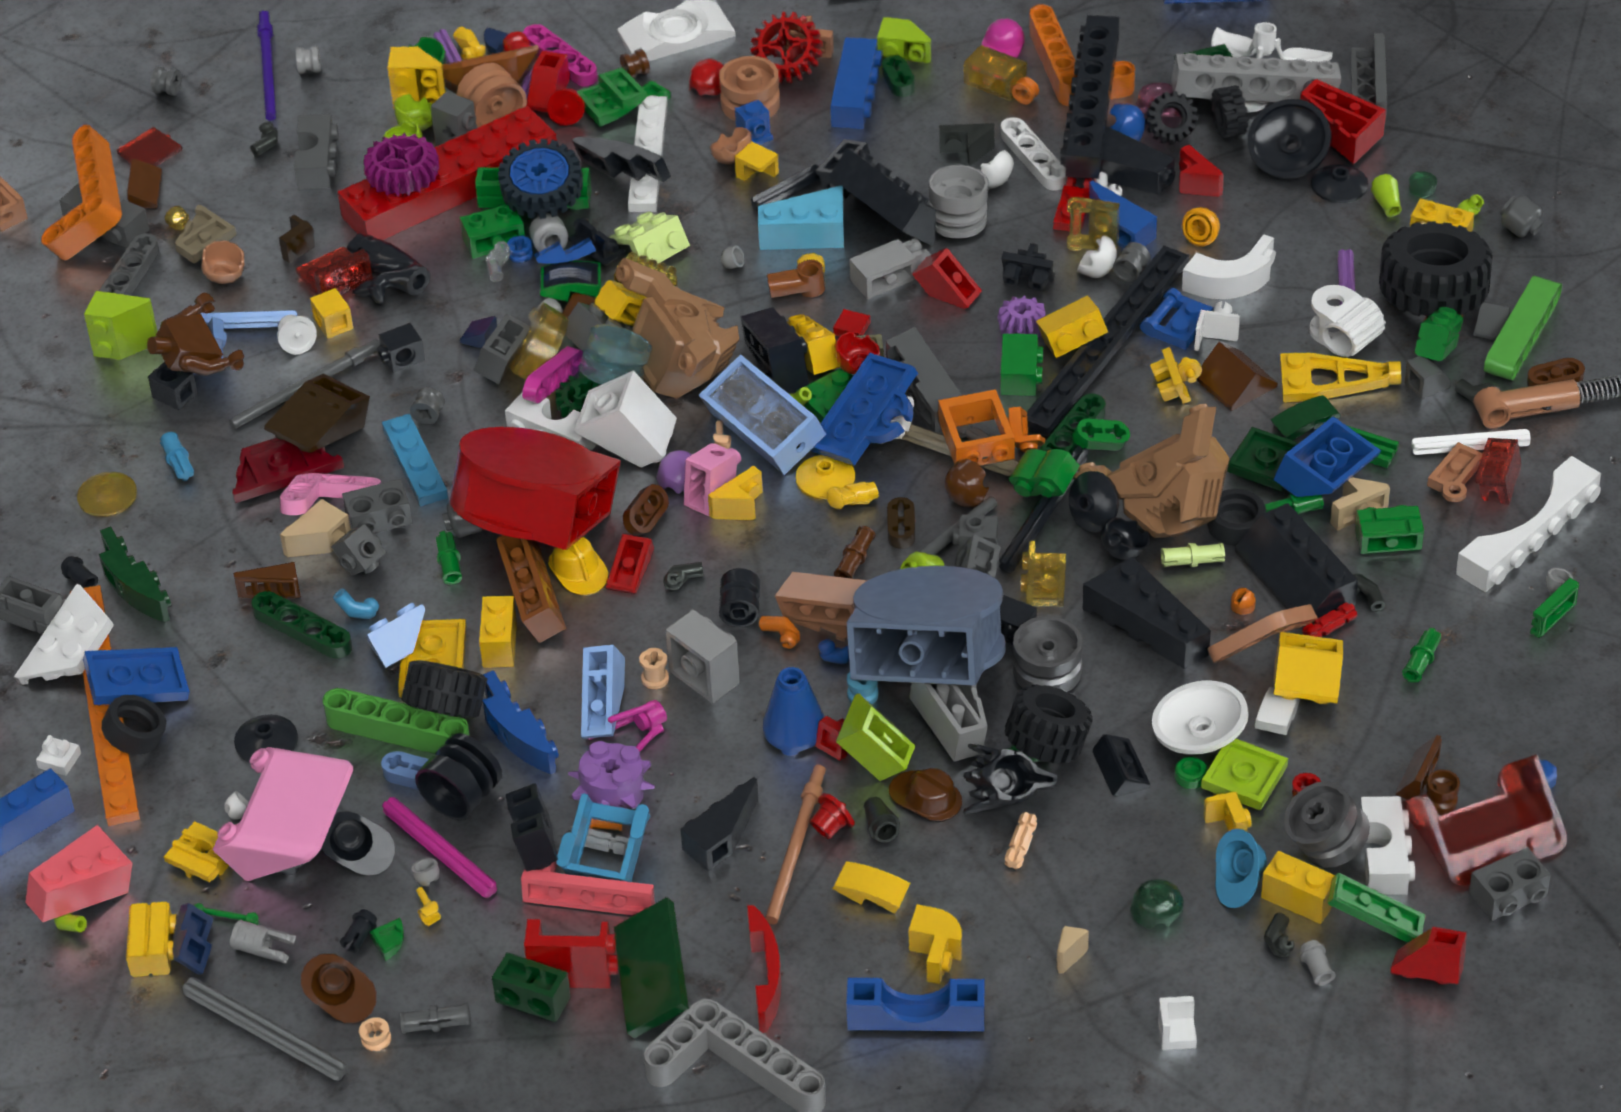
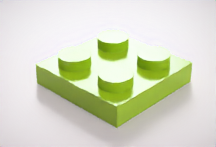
(1247, 771)

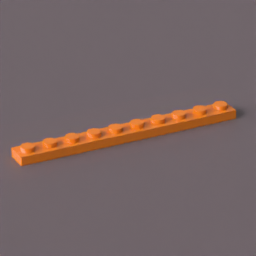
(112, 763)

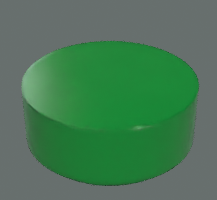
(1190, 772)

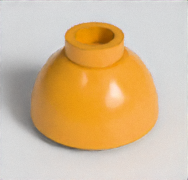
(1200, 226)

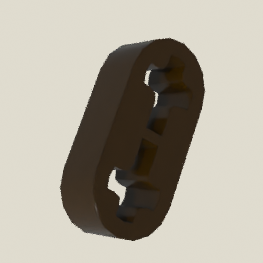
(904, 522)

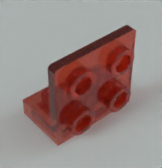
(336, 270)

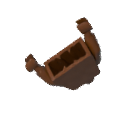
(189, 344)

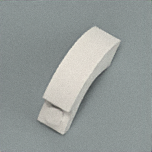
(1230, 278)

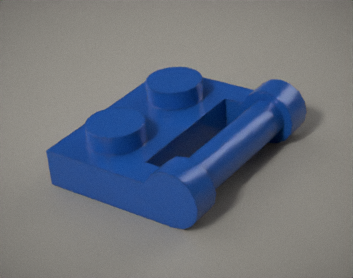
(1182, 326)

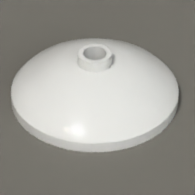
(1200, 717)

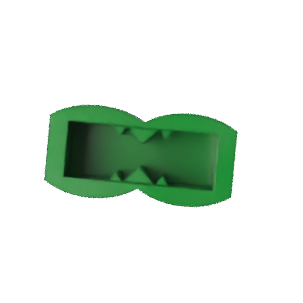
(1043, 472)

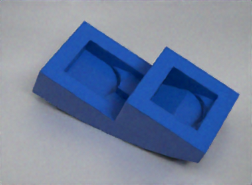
(556, 254)

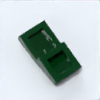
(1304, 416)

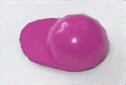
(1005, 37)

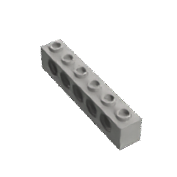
(1257, 77)

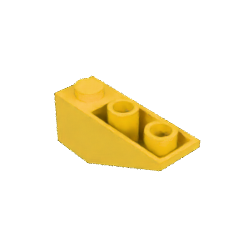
(819, 343)

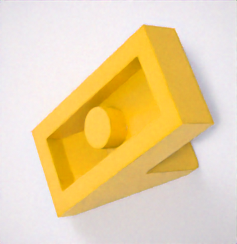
(737, 496)

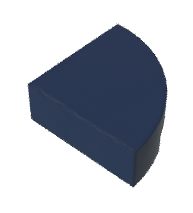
(494, 40)

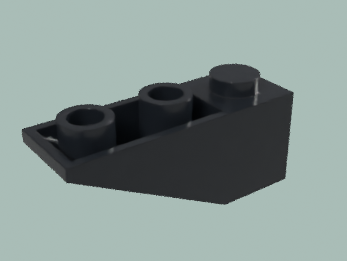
(718, 830)

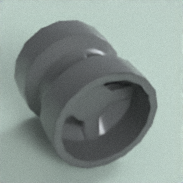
(1132, 261)

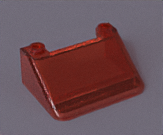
(1493, 827)

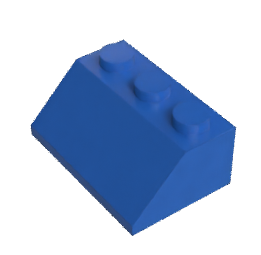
(1324, 460)

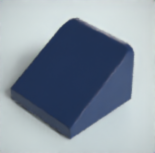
(479, 332)

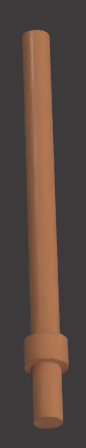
(809, 795)

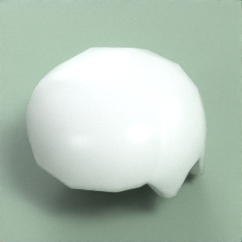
(998, 169)
(1099, 262)

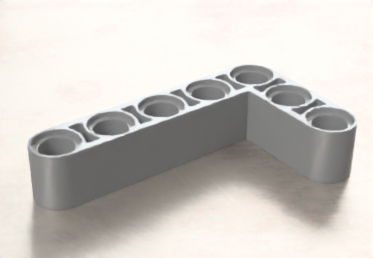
(716, 1028)

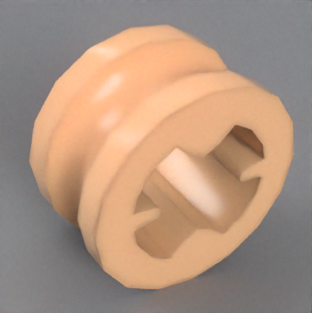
(375, 1043)

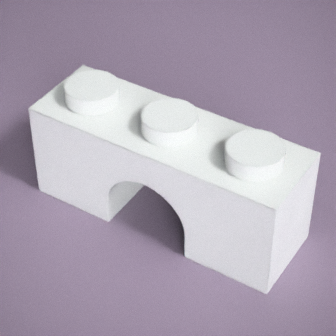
(538, 417)
(1388, 866)

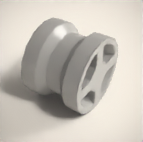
(308, 59)

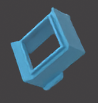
(574, 842)

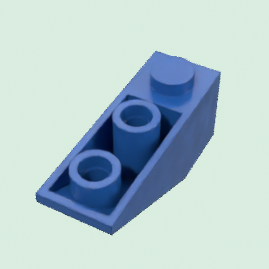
(1134, 222)

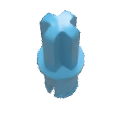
(176, 455)

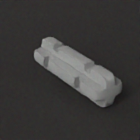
(605, 841)

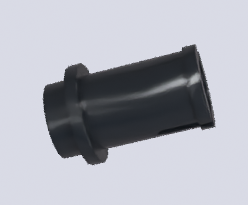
(74, 569)
(362, 924)

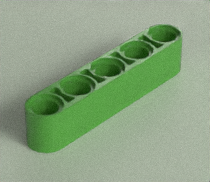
(1522, 328)
(389, 720)

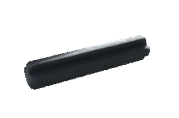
(786, 187)

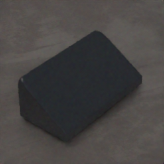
(1120, 765)

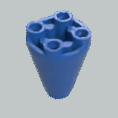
(792, 713)

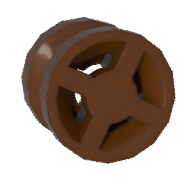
(635, 63)

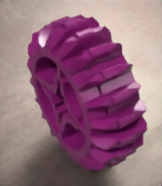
(401, 164)

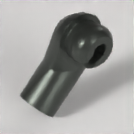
(268, 139)
(681, 573)
(1275, 936)

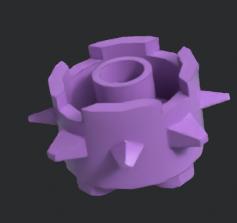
(612, 775)

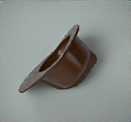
(927, 793)
(338, 988)

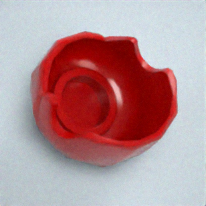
(706, 77)
(853, 350)

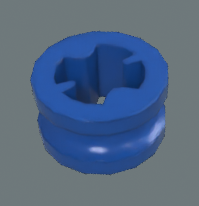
(522, 243)

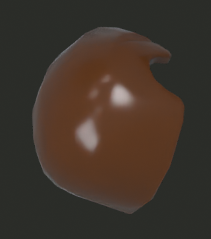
(965, 483)

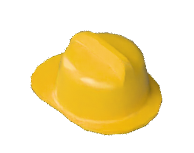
(579, 568)

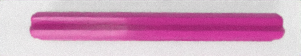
(439, 847)

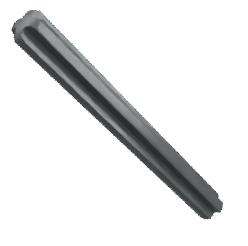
(265, 1028)

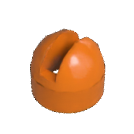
(1247, 602)

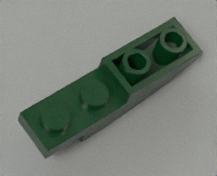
(132, 579)

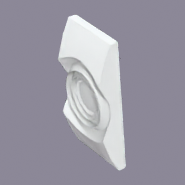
(677, 29)

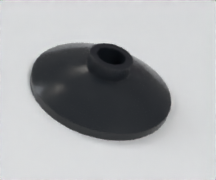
(1339, 183)
(1093, 500)
(265, 732)

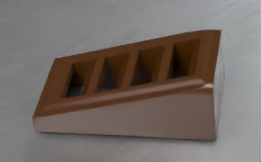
(277, 578)

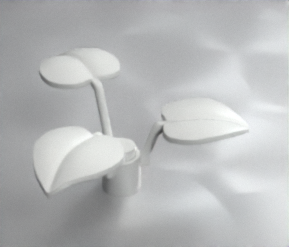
(1263, 44)

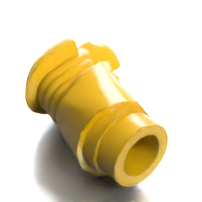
(468, 43)
(852, 494)

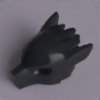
(1004, 778)

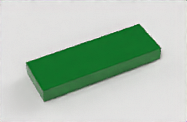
(1375, 908)

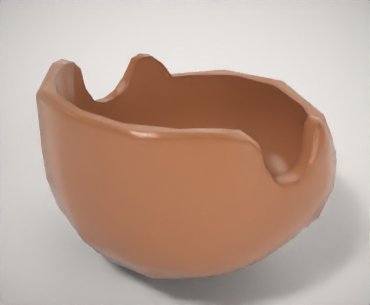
(727, 147)
(222, 262)

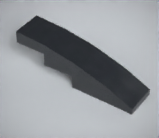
(617, 157)

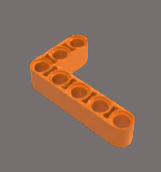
(1059, 60)
(99, 193)

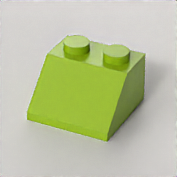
(119, 324)

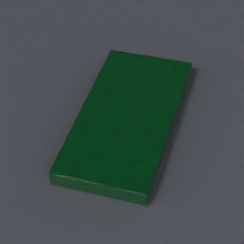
(650, 968)

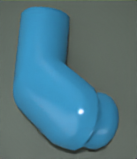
(356, 609)

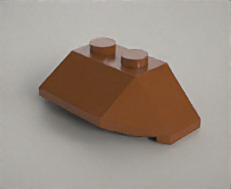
(515, 62)

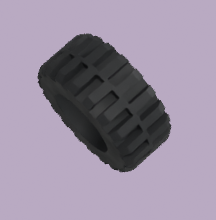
(1435, 268)

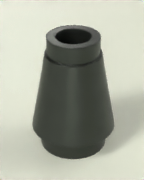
(881, 820)

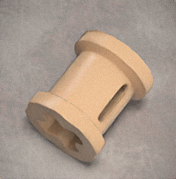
(654, 672)

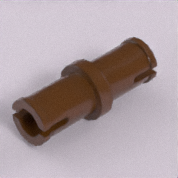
(855, 552)

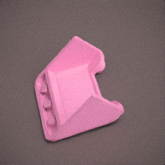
(285, 813)

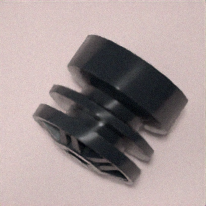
(458, 776)

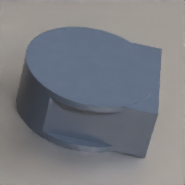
(926, 626)

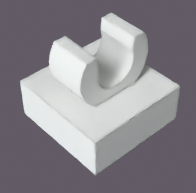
(58, 755)

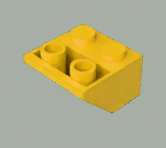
(415, 74)
(1308, 668)

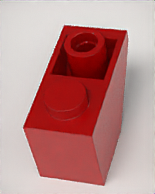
(547, 76)
(1432, 956)

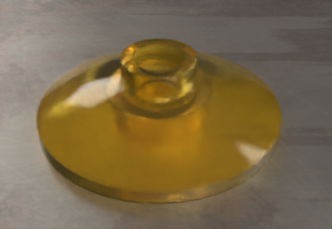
(107, 494)

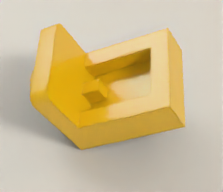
(1227, 808)

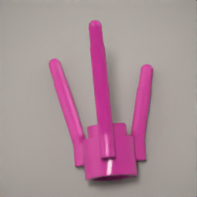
(646, 717)

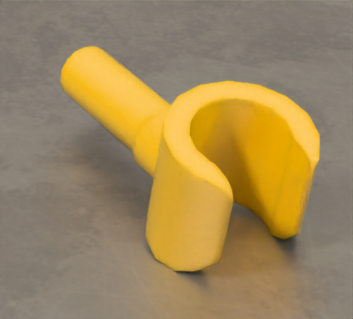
(429, 912)

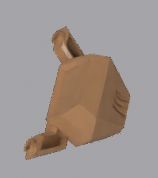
(681, 329)
(1174, 481)

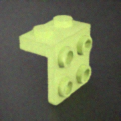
(653, 236)

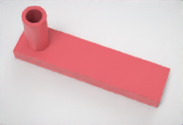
(584, 892)

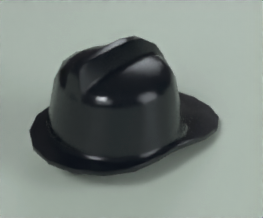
(359, 844)

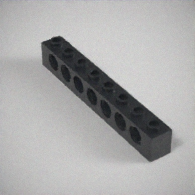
(1091, 97)

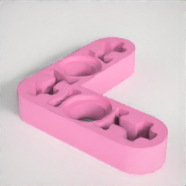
(306, 489)

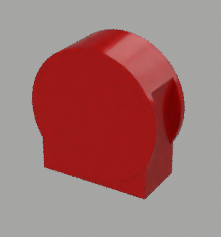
(532, 485)

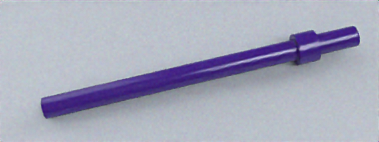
(265, 33)

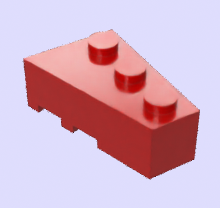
(1352, 121)

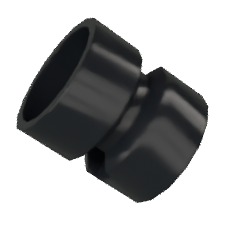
(739, 597)

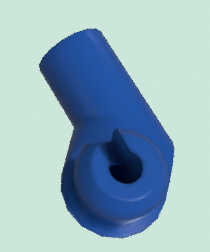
(833, 654)

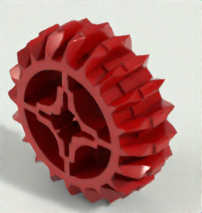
(808, 47)

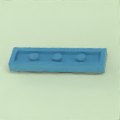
(415, 460)

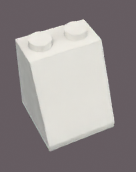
(627, 420)

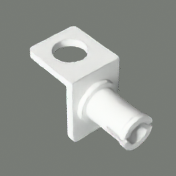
(1217, 324)

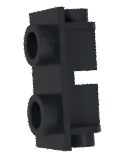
(606, 247)

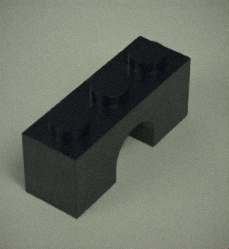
(531, 827)

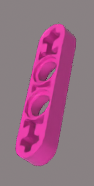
(546, 39)
(550, 375)

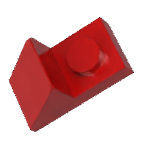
(1198, 174)

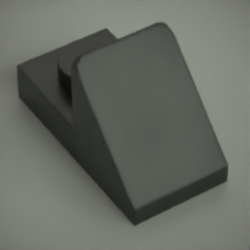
(969, 138)

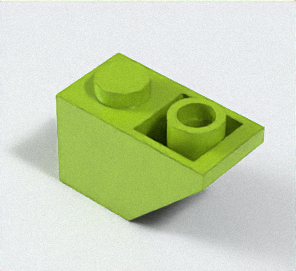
(903, 39)

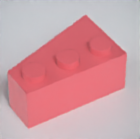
(79, 876)

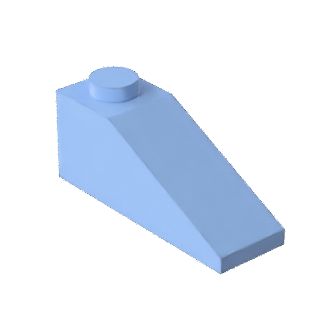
(601, 689)

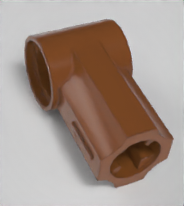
(806, 279)

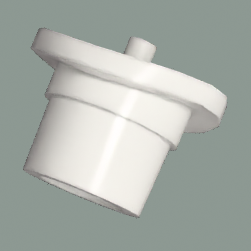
(296, 334)

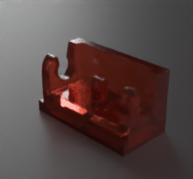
(1499, 468)

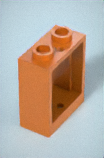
(975, 409)

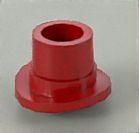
(565, 107)
(830, 816)

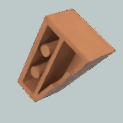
(818, 601)

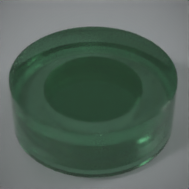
(1422, 184)

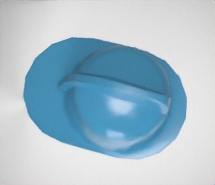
(1238, 867)

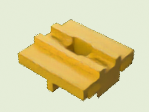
(187, 853)

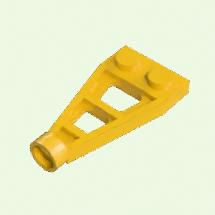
(1297, 377)

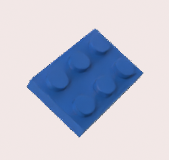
(139, 672)

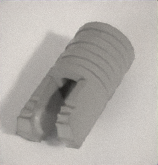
(258, 940)

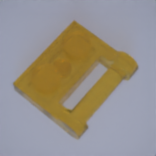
(1102, 221)

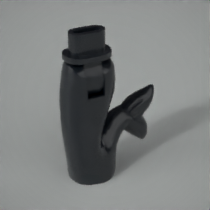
(395, 265)

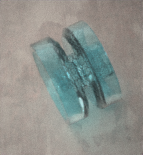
(613, 353)

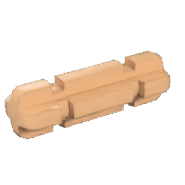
(1020, 840)

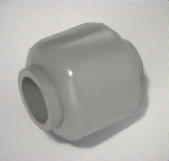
(547, 232)

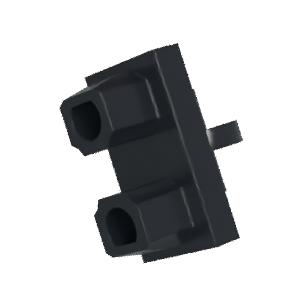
(1028, 264)

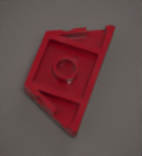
(274, 466)

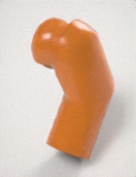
(789, 633)

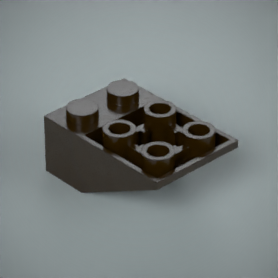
(319, 414)

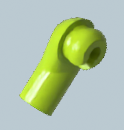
(71, 923)

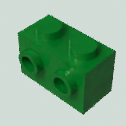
(488, 227)

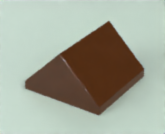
(1234, 377)

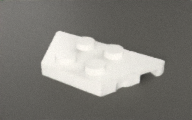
(74, 629)

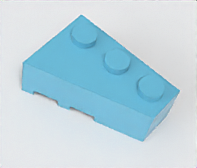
(803, 221)

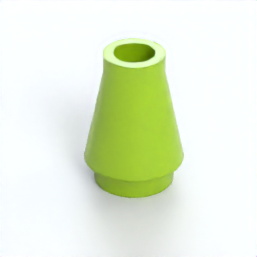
(1386, 192)

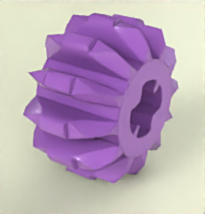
(1020, 316)

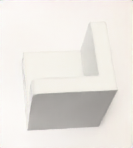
(1177, 1023)

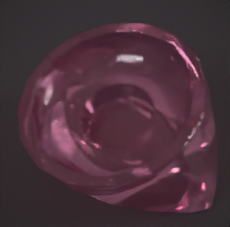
(1150, 92)

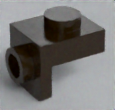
(297, 240)

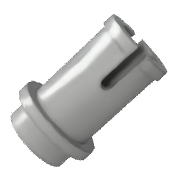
(1314, 956)

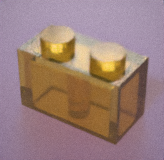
(993, 71)

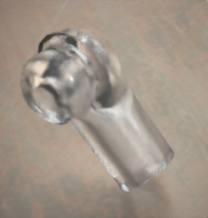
(496, 259)

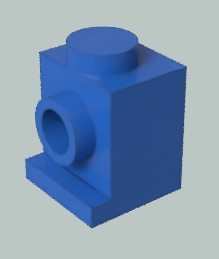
(756, 119)

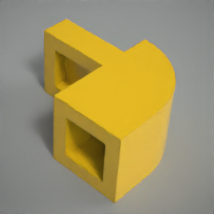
(939, 936)

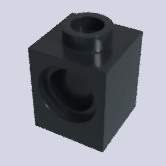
(401, 347)
(172, 387)
(1012, 615)

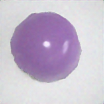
(672, 471)

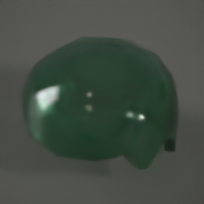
(1157, 903)

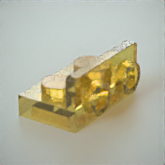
(1044, 577)

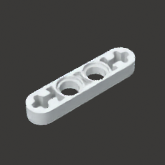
(1036, 152)

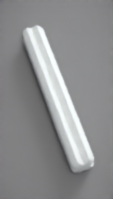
(1477, 441)

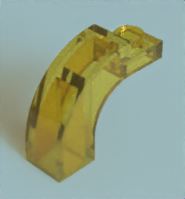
(542, 341)

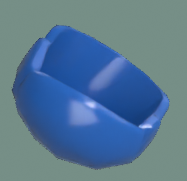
(1129, 120)

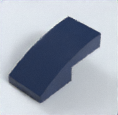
(190, 938)

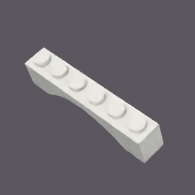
(1493, 556)

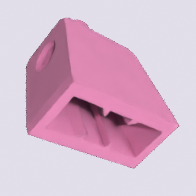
(707, 472)

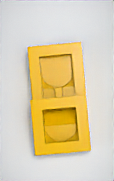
(876, 885)

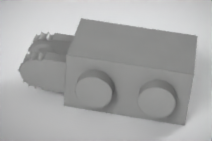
(886, 266)

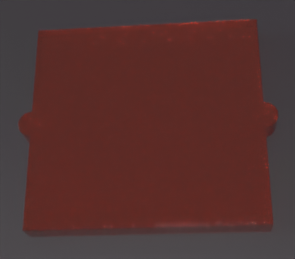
(150, 147)

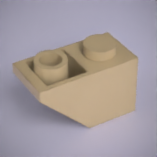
(315, 531)

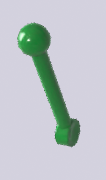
(250, 917)

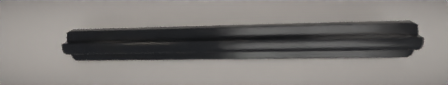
(1035, 521)

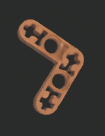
(1271, 625)

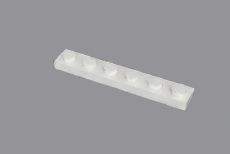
(649, 135)

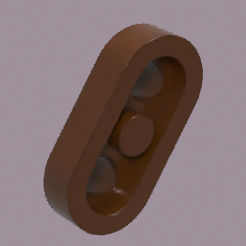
(1556, 371)
(641, 515)

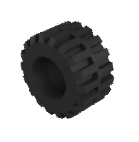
(444, 689)
(1048, 724)

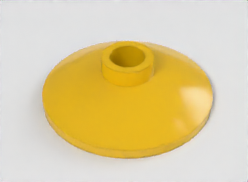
(821, 473)

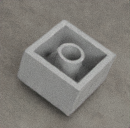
(703, 656)

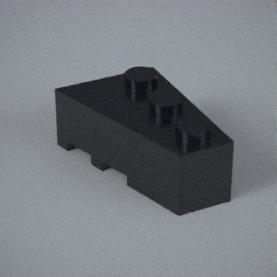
(777, 348)

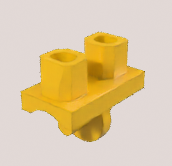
(1185, 371)

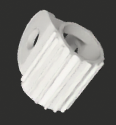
(1357, 319)

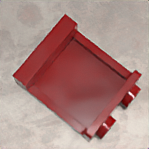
(583, 957)

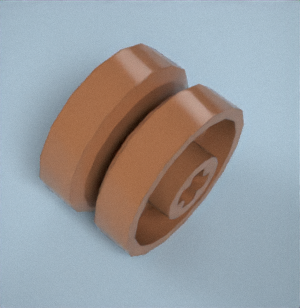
(747, 81)
(492, 92)

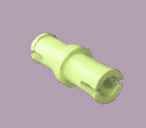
(1192, 555)

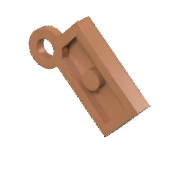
(1455, 472)

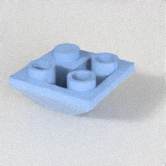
(397, 638)

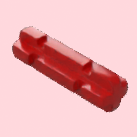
(1331, 621)

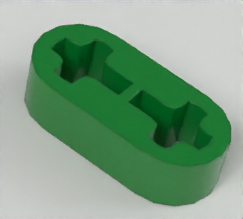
(1100, 432)

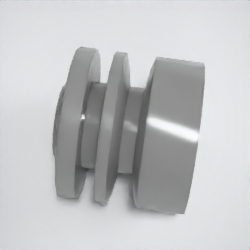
(959, 200)

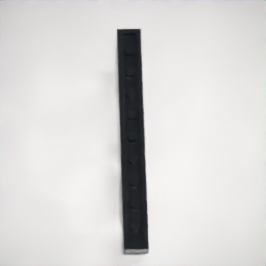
(1094, 355)

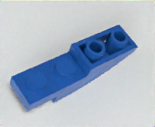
(517, 728)

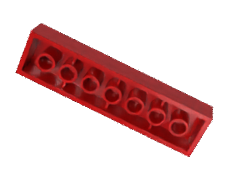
(459, 160)

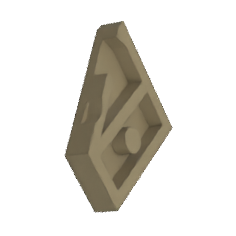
(202, 231)

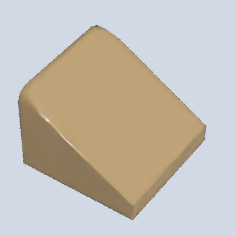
(1071, 947)

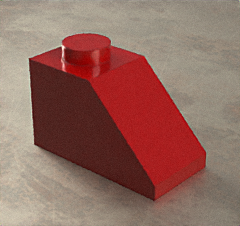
(946, 279)

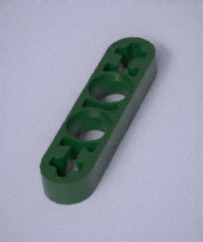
(1096, 406)
(304, 621)

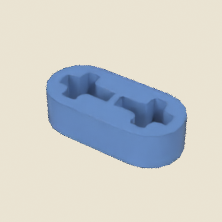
(404, 774)

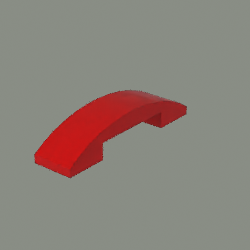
(763, 940)

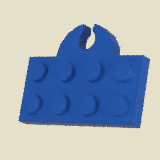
(866, 409)

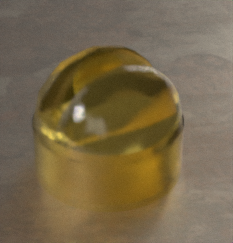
(177, 218)

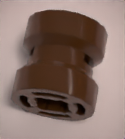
(1443, 790)

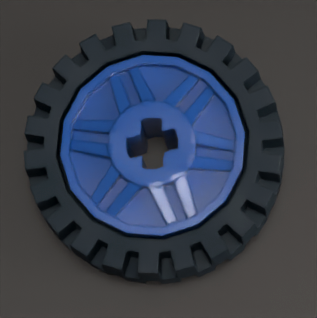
(540, 178)

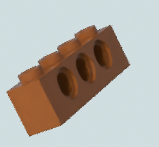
(531, 587)

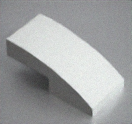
(1276, 713)

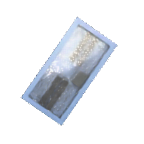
(762, 414)

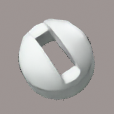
(236, 805)

